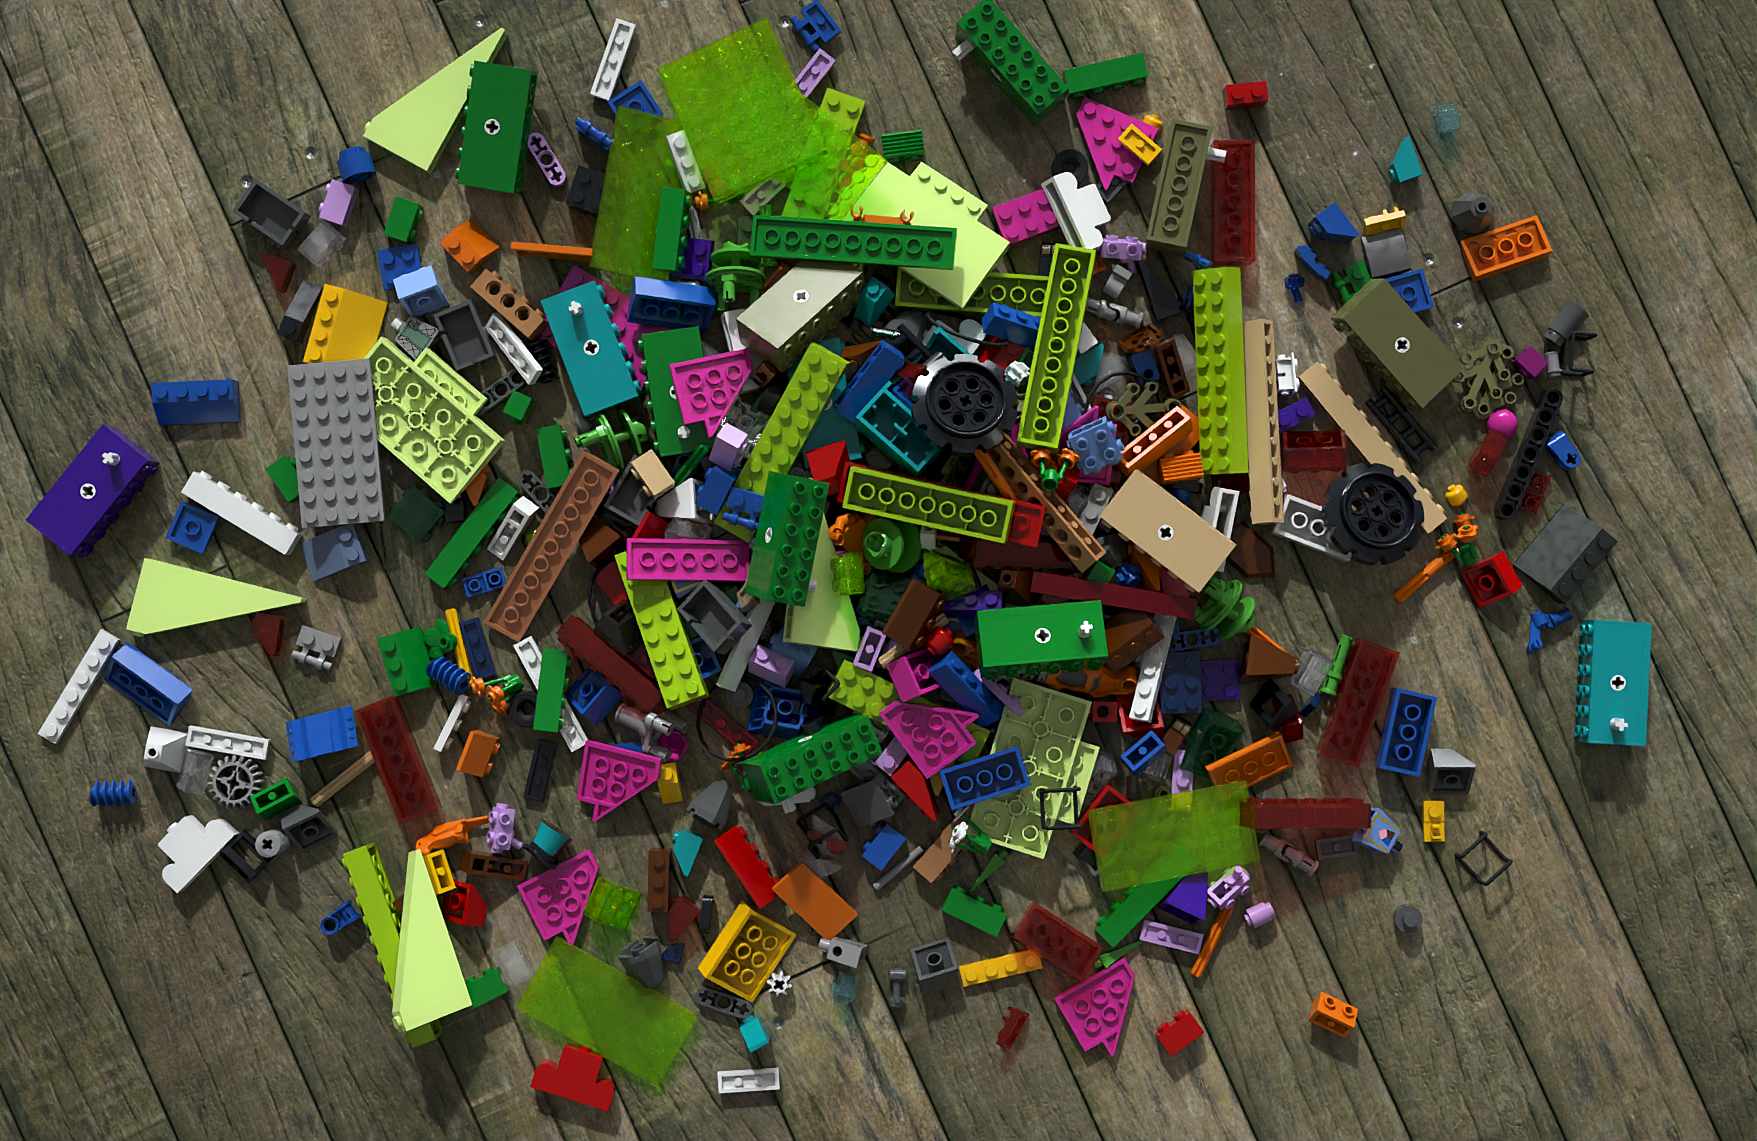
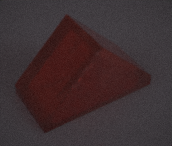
(280, 270)

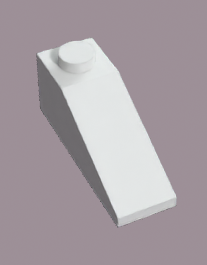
(512, 527)

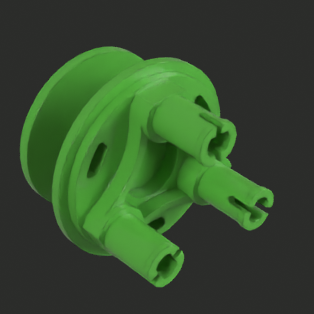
(734, 275)
(633, 432)
(892, 544)
(1222, 606)

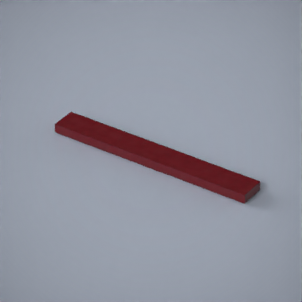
(1114, 595)
(710, 714)

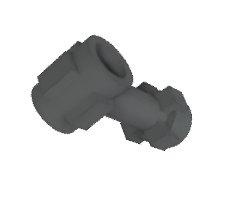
(896, 976)

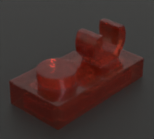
(1010, 1032)

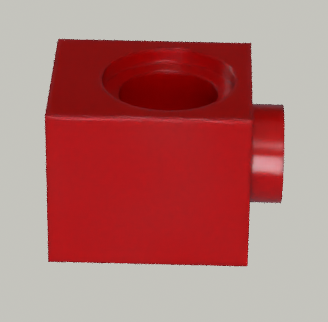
(1112, 711)

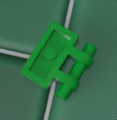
(1356, 276)

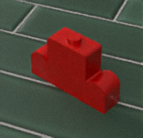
(576, 1077)

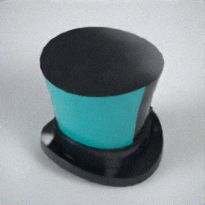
(548, 844)

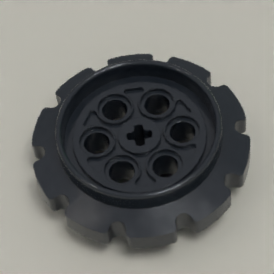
(970, 436)
(1373, 514)

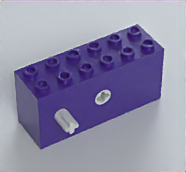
(93, 491)

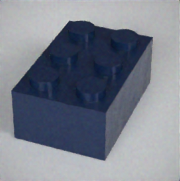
(1181, 683)

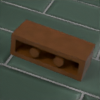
(659, 879)

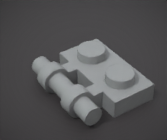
(317, 641)

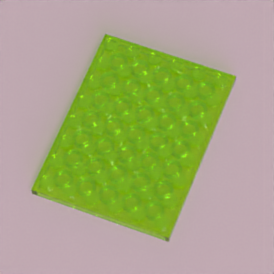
(742, 111)

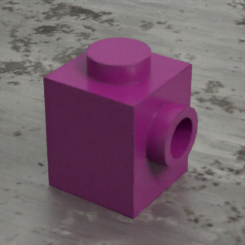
(1530, 363)

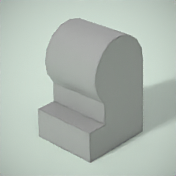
(1116, 281)

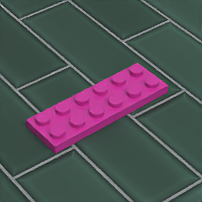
(686, 560)

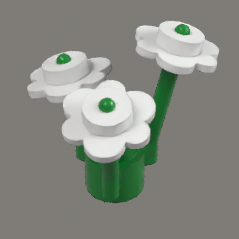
(980, 843)

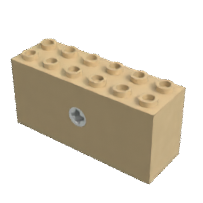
(1142, 512)

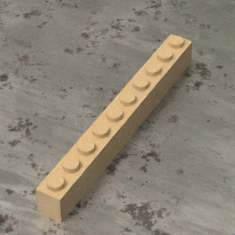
(1262, 423)
(1362, 437)

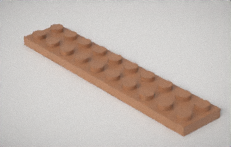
(551, 545)

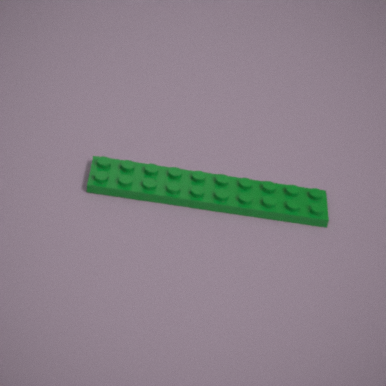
(853, 242)

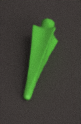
(994, 863)
(1108, 958)

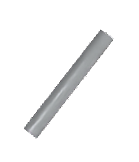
(898, 868)

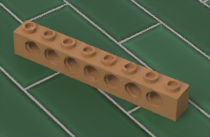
(1059, 519)

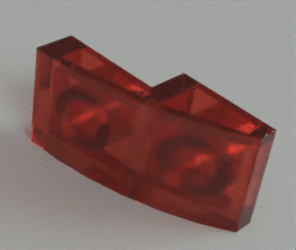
(1534, 492)
(833, 843)

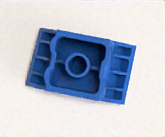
(791, 708)
(321, 734)

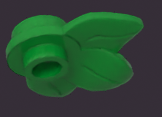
(439, 639)

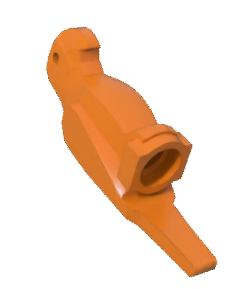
(449, 834)

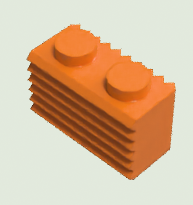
(1180, 468)

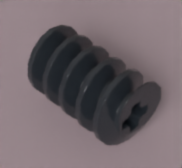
(538, 351)

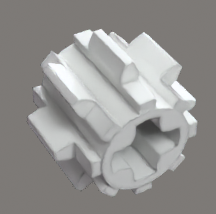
(1017, 373)
(778, 989)

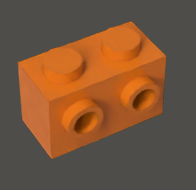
(1333, 1014)

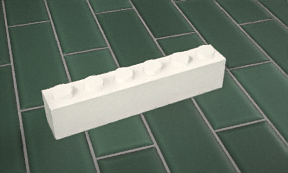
(242, 513)

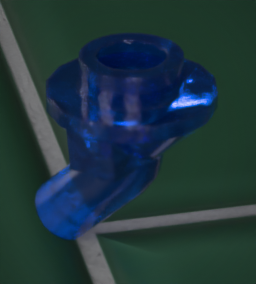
(1293, 283)

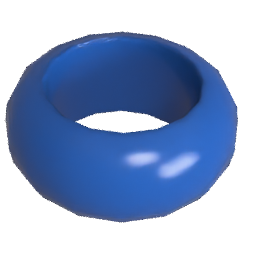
(833, 795)

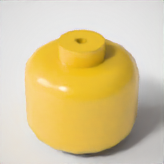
(1153, 121)
(1456, 495)

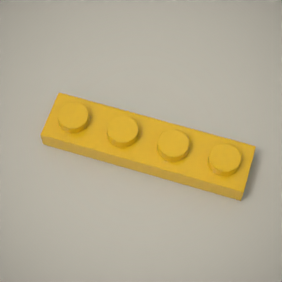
(999, 967)

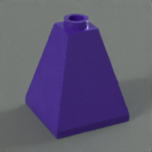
(1187, 898)

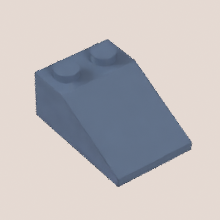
(335, 551)

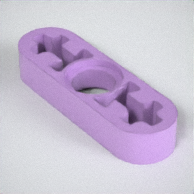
(549, 174)

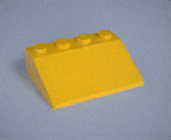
(344, 326)
(746, 951)

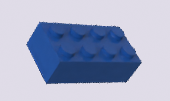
(1405, 732)
(985, 777)

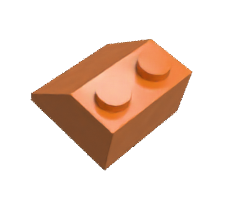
(470, 245)
(478, 753)

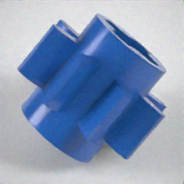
(1128, 575)

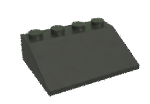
(1564, 553)

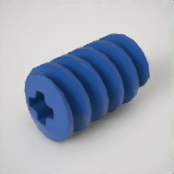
(449, 675)
(113, 794)

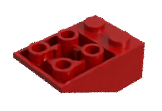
(917, 787)

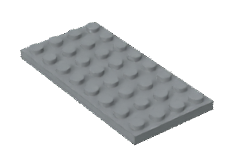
(336, 443)

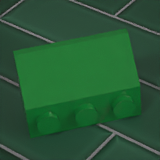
(406, 661)

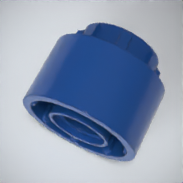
(355, 165)

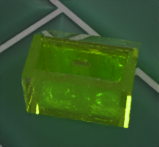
(947, 572)
(847, 573)
(611, 903)

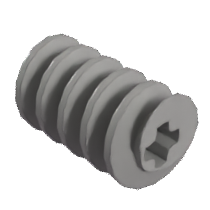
(272, 843)

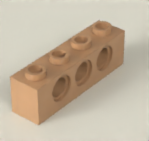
(485, 285)

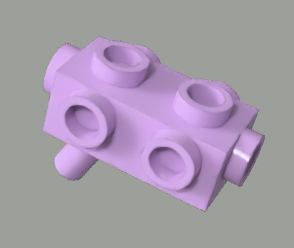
(1124, 249)
(501, 829)
(1231, 884)

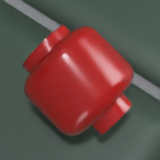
(939, 641)

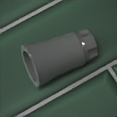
(1566, 322)

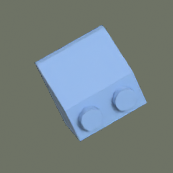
(420, 292)

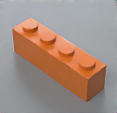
(1155, 441)

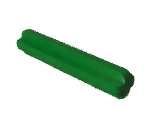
(691, 464)

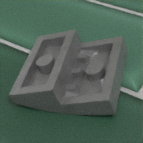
(1386, 253)

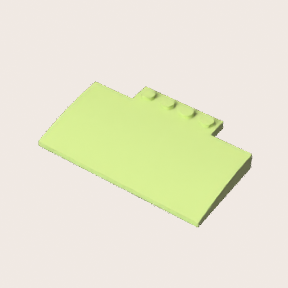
(938, 204)
(430, 418)
(1054, 758)

